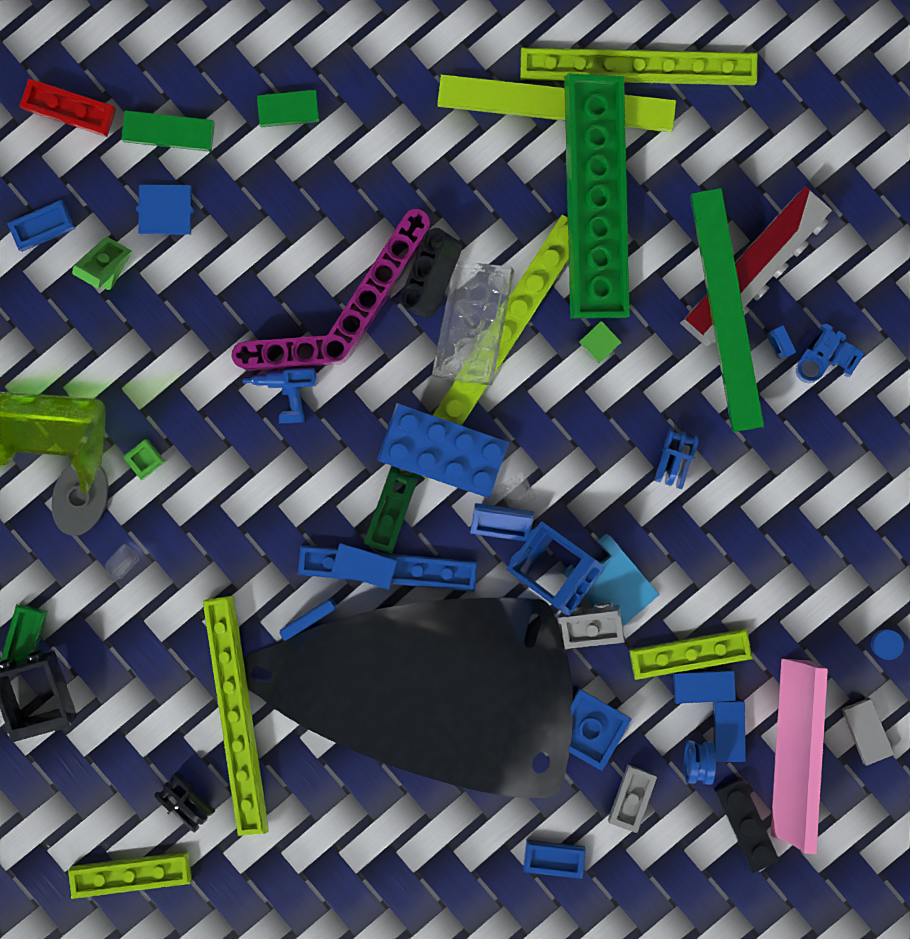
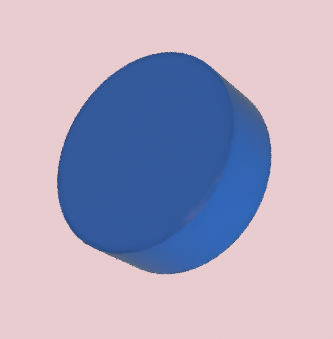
(887, 644)

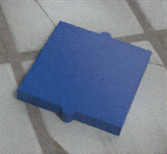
(165, 209)

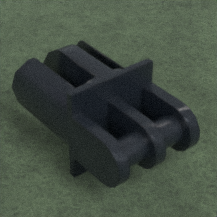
(189, 807)

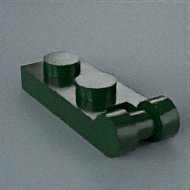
(391, 510)

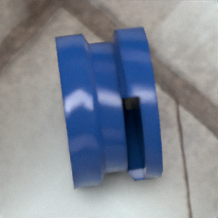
(699, 762)

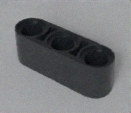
(431, 273)

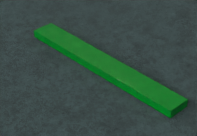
(726, 310)

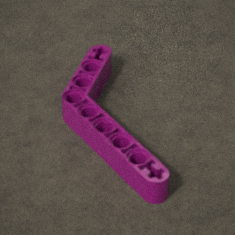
(352, 310)

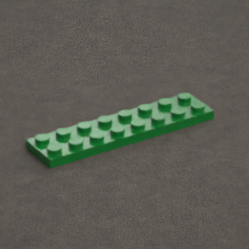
(596, 196)

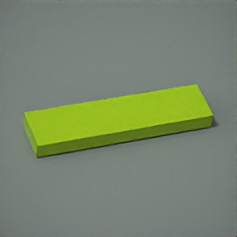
(690, 654)
(129, 875)

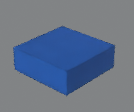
(781, 342)

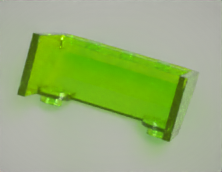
(54, 428)

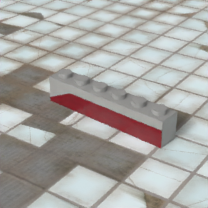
(766, 257)

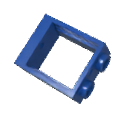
(577, 583)

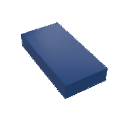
(41, 225)
(501, 522)
(364, 566)
(308, 618)
(704, 686)
(729, 731)
(554, 859)

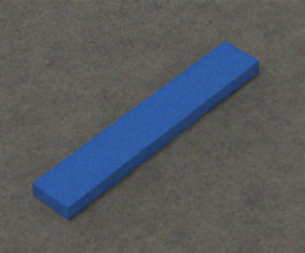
(409, 569)

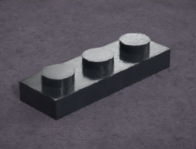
(746, 824)

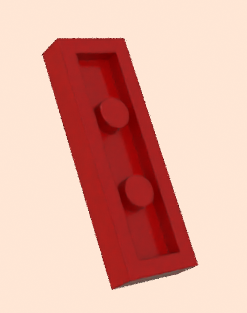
(67, 107)

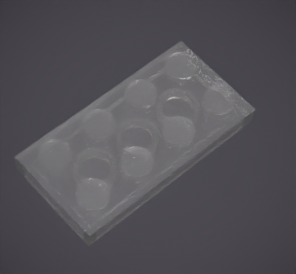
(473, 323)

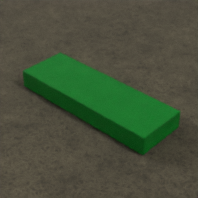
(168, 131)

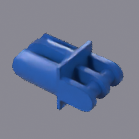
(676, 458)

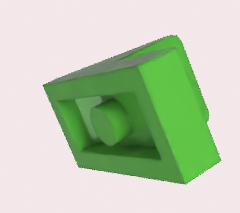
(102, 263)

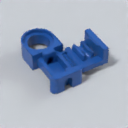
(833, 353)

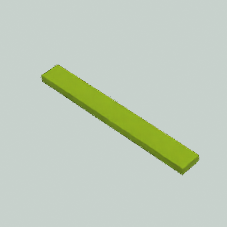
(641, 65)
(543, 102)
(235, 716)

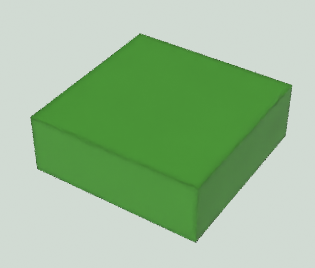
(600, 342)
(144, 459)

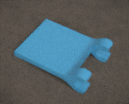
(619, 582)

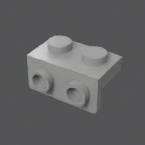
(592, 626)

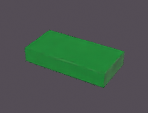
(288, 108)
(24, 632)

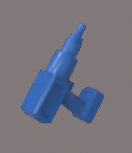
(289, 381)

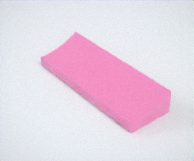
(799, 753)

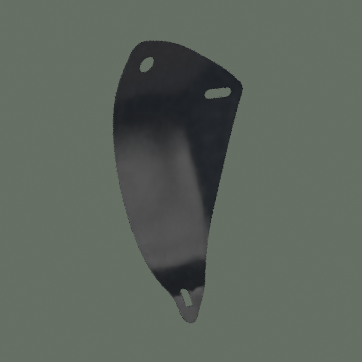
(434, 690)

